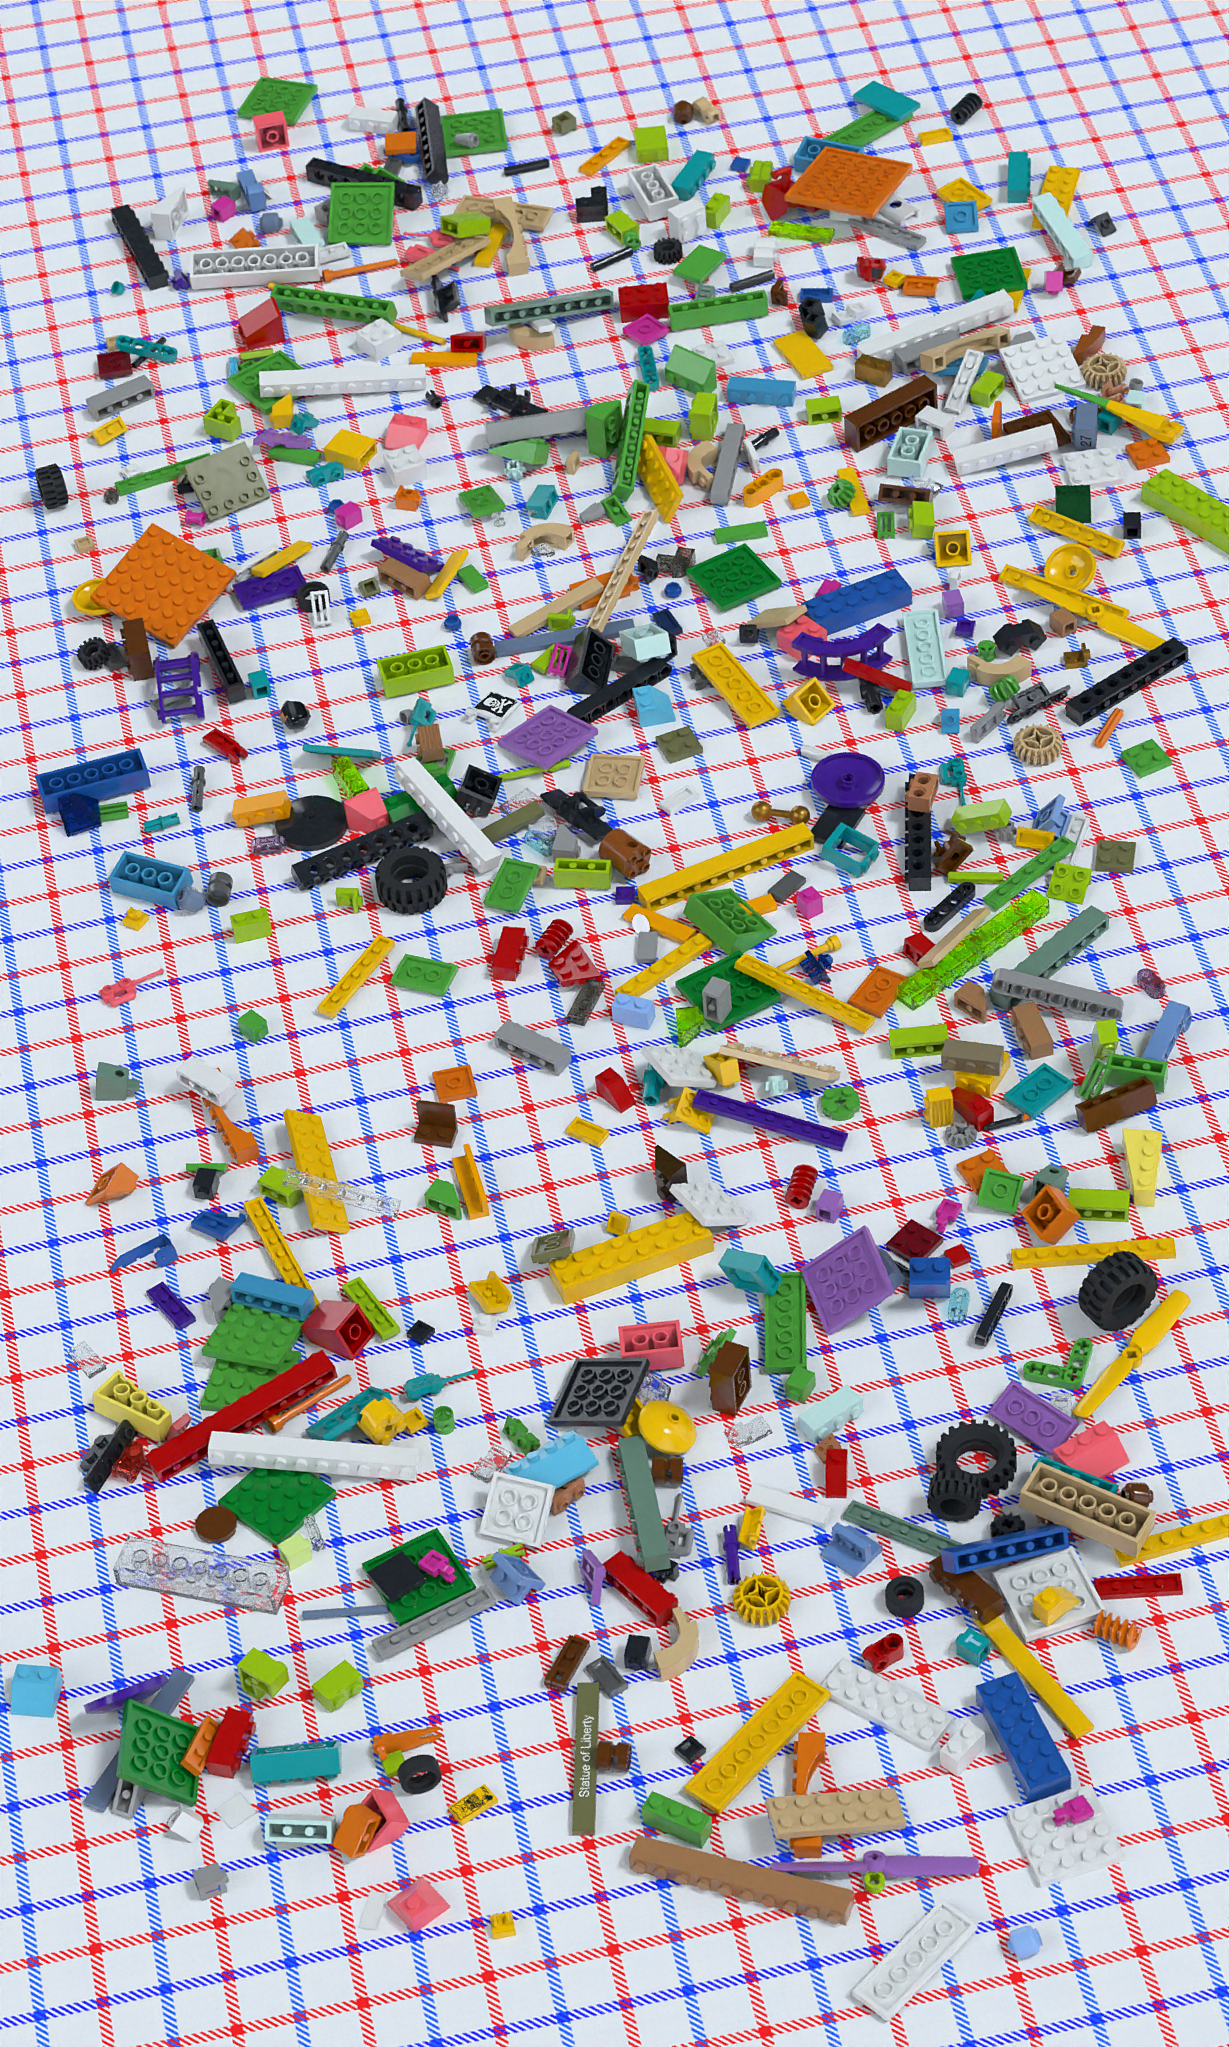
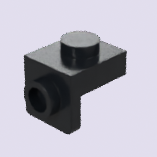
(648, 567)

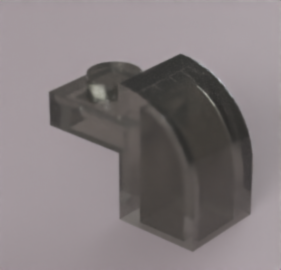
(677, 564)

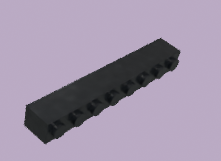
(431, 142)
(139, 247)

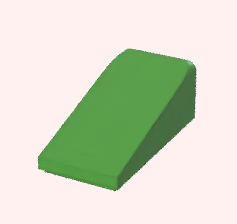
(615, 511)

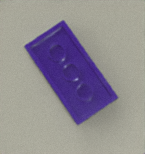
(407, 554)
(269, 589)

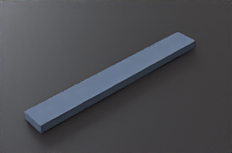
(545, 640)
(166, 1702)

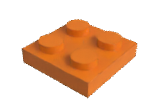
(1147, 453)
(974, 1168)

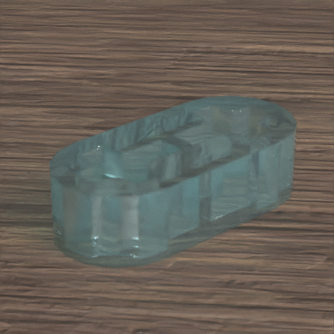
(856, 334)
(537, 846)
(955, 1304)

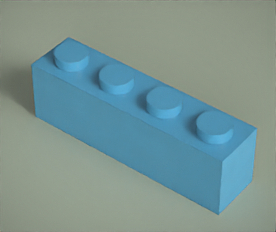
(761, 391)
(272, 1296)

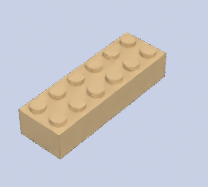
(1087, 1509)

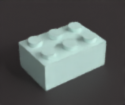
(910, 452)
(645, 642)

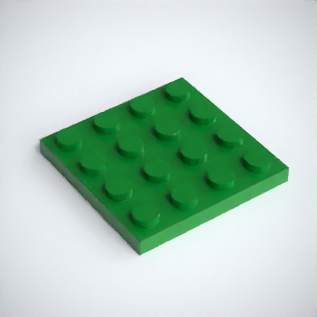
(989, 272)
(733, 577)
(747, 993)
(277, 1501)
(435, 1590)
(152, 1752)

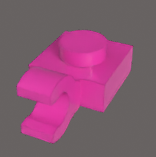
(947, 1211)
(436, 1564)
(1075, 1810)

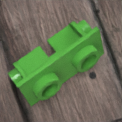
(519, 1435)

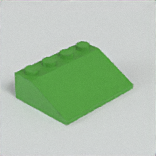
(726, 921)

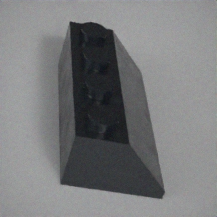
(589, 662)

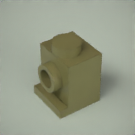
(564, 123)

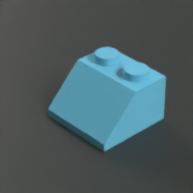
(652, 706)
(35, 1690)

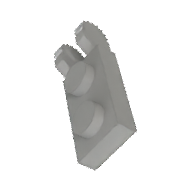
(987, 722)

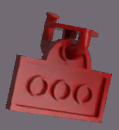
(774, 192)

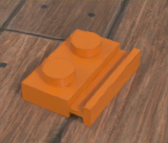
(920, 285)

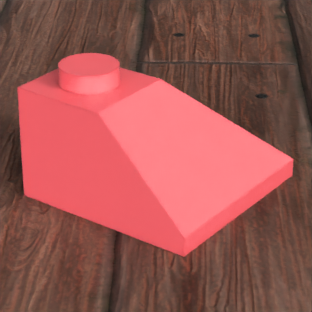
(366, 811)
(418, 1904)

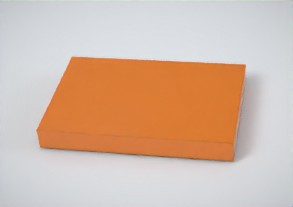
(877, 992)

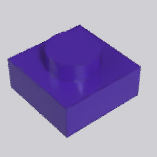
(965, 628)
(625, 895)

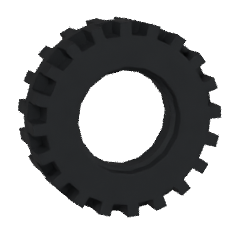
(980, 1438)

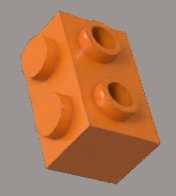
(356, 1830)

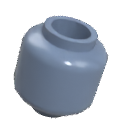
(270, 222)
(191, 899)

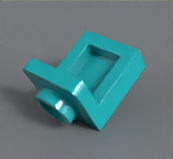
(301, 421)

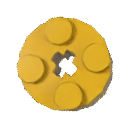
(381, 1421)

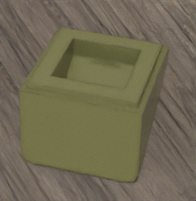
(369, 587)

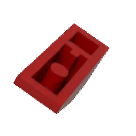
(972, 1108)

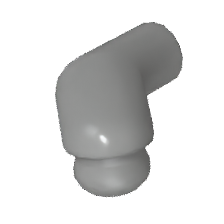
(456, 867)

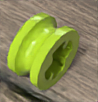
(874, 1889)

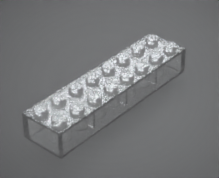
(202, 1575)

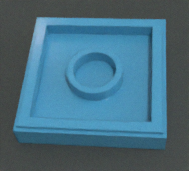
(961, 217)

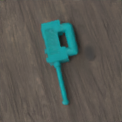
(417, 719)
(958, 778)
(430, 1384)

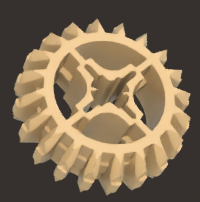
(1104, 367)
(1037, 744)

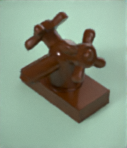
(952, 852)

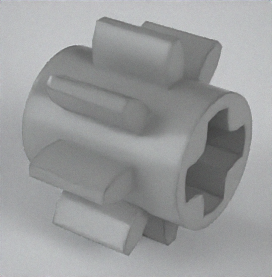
(1006, 833)

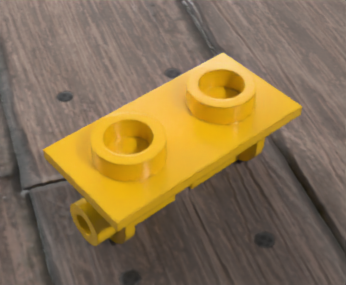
(751, 1526)

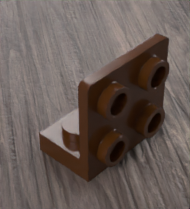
(436, 1124)

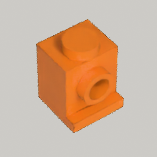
(407, 499)

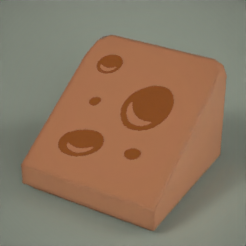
(828, 1442)

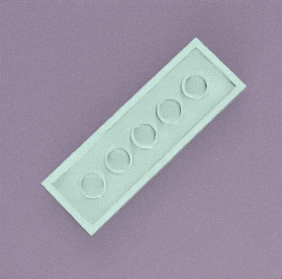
(925, 648)

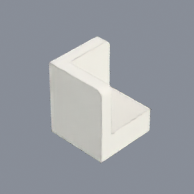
(186, 1823)

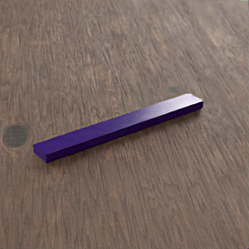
(770, 1120)

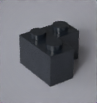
(594, 207)

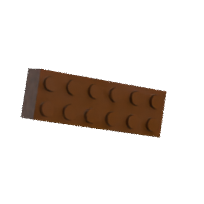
(888, 413)

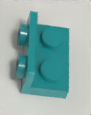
(325, 474)

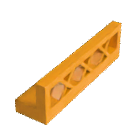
(470, 1184)

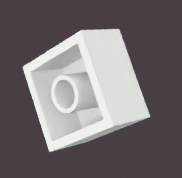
(687, 220)
(379, 339)
(405, 466)

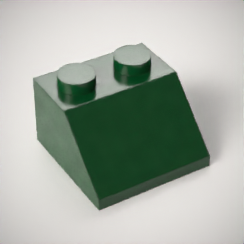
(1074, 502)

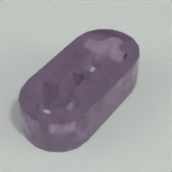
(268, 845)
(1147, 985)

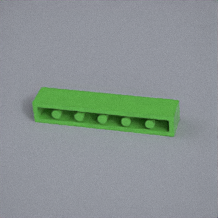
(718, 310)

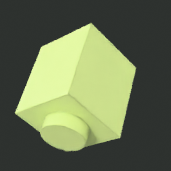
(295, 1551)

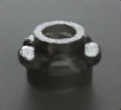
(111, 496)

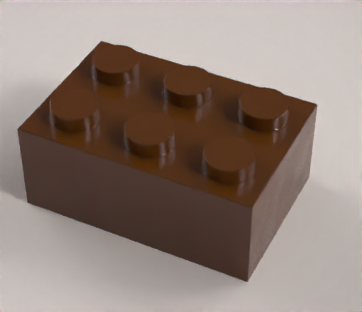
(137, 649)
(730, 1378)

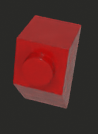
(468, 341)
(614, 1090)
(836, 1473)

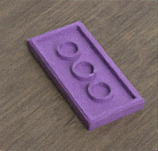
(1032, 1417)

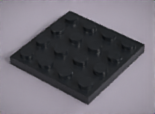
(599, 1392)

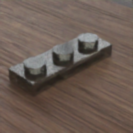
(585, 1002)

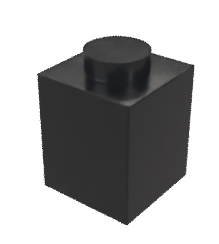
(1131, 525)
(206, 1183)
(637, 1652)

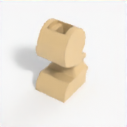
(708, 112)

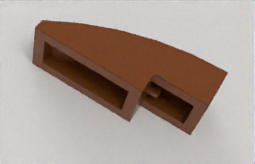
(1089, 344)

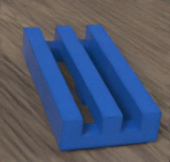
(825, 295)

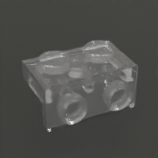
(653, 1389)

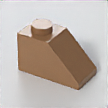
(972, 1001)

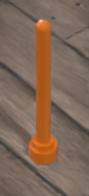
(329, 275)
(277, 1422)

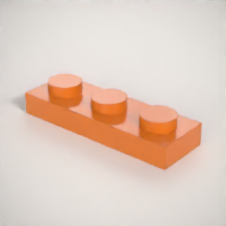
(199, 1748)

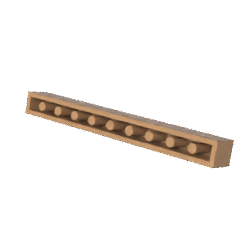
(741, 1880)

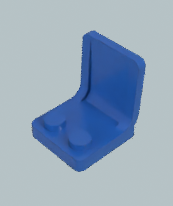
(929, 1277)

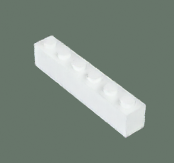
(1005, 449)

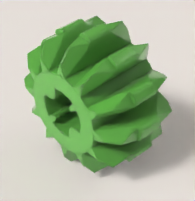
(841, 493)
(1004, 688)

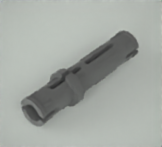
(336, 547)
(199, 772)

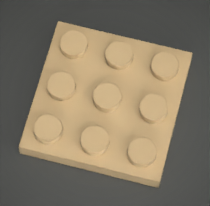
(614, 776)

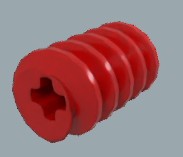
(553, 938)
(801, 1186)

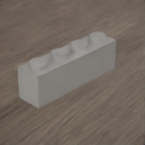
(908, 358)
(120, 398)
(533, 1047)

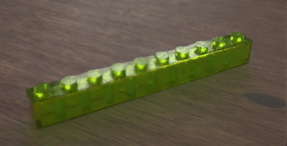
(974, 949)

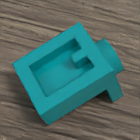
(521, 673)

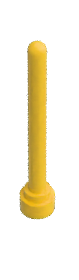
(832, 943)

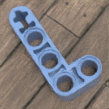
(252, 191)
(1173, 1020)

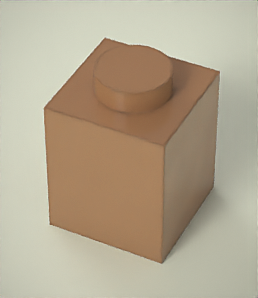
(1063, 622)

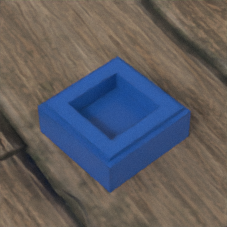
(740, 164)

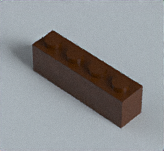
(1116, 1104)
(969, 1591)

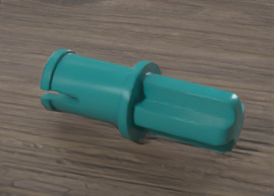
(161, 822)

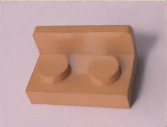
(566, 1495)

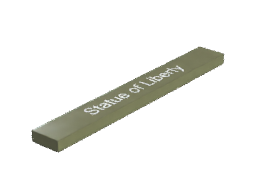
(585, 1759)

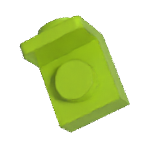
(561, 621)
(349, 897)

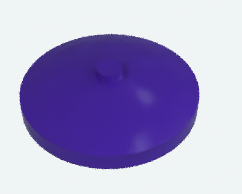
(848, 780)
(116, 1700)

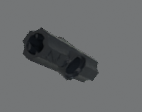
(871, 694)

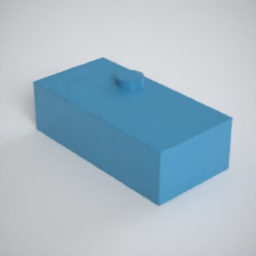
(811, 148)
(149, 879)

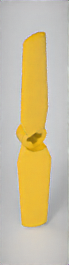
(1107, 621)
(1144, 1340)

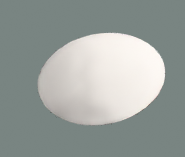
(640, 923)

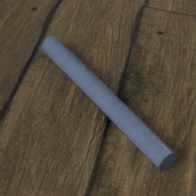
(341, 1612)

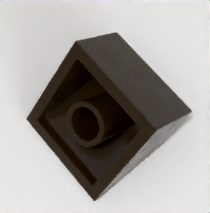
(668, 1171)

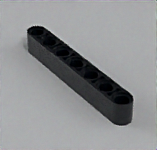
(620, 690)

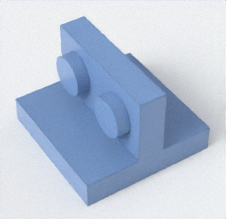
(1053, 817)
(851, 1549)
(514, 1577)

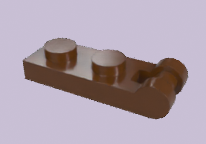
(567, 1663)

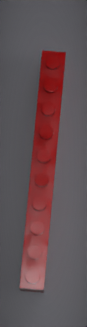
(242, 1414)

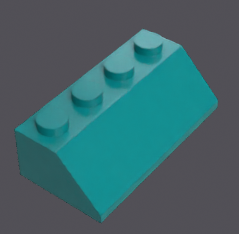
(296, 1761)

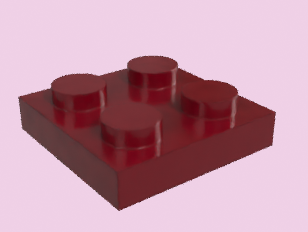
(114, 364)
(914, 1241)

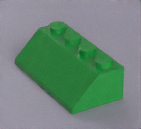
(403, 805)

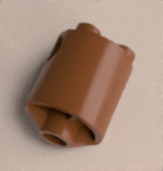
(625, 852)

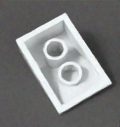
(170, 215)

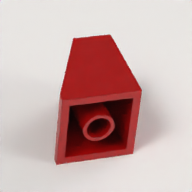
(262, 326)
(339, 1328)

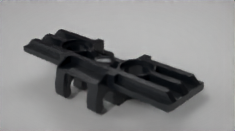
(508, 401)
(584, 818)

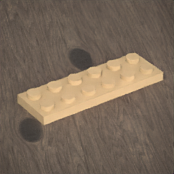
(531, 216)
(444, 257)
(774, 1059)
(835, 1813)

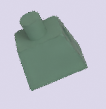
(114, 1082)
(1049, 1175)

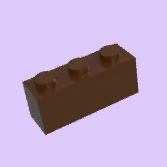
(904, 494)

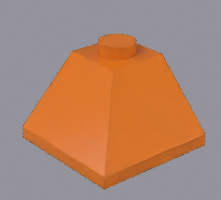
(113, 1184)

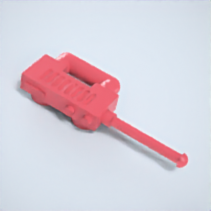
(437, 238)
(418, 252)
(125, 986)

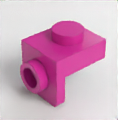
(828, 586)

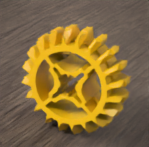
(770, 1589)

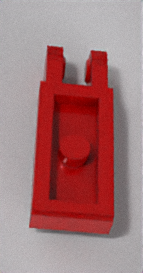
(225, 745)

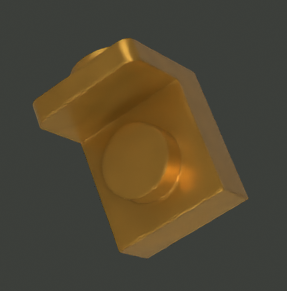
(1077, 659)

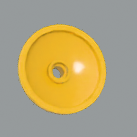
(1067, 560)
(82, 600)
(667, 1427)

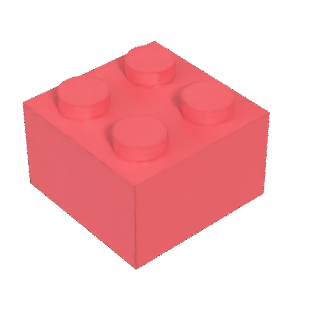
(270, 131)
(788, 633)

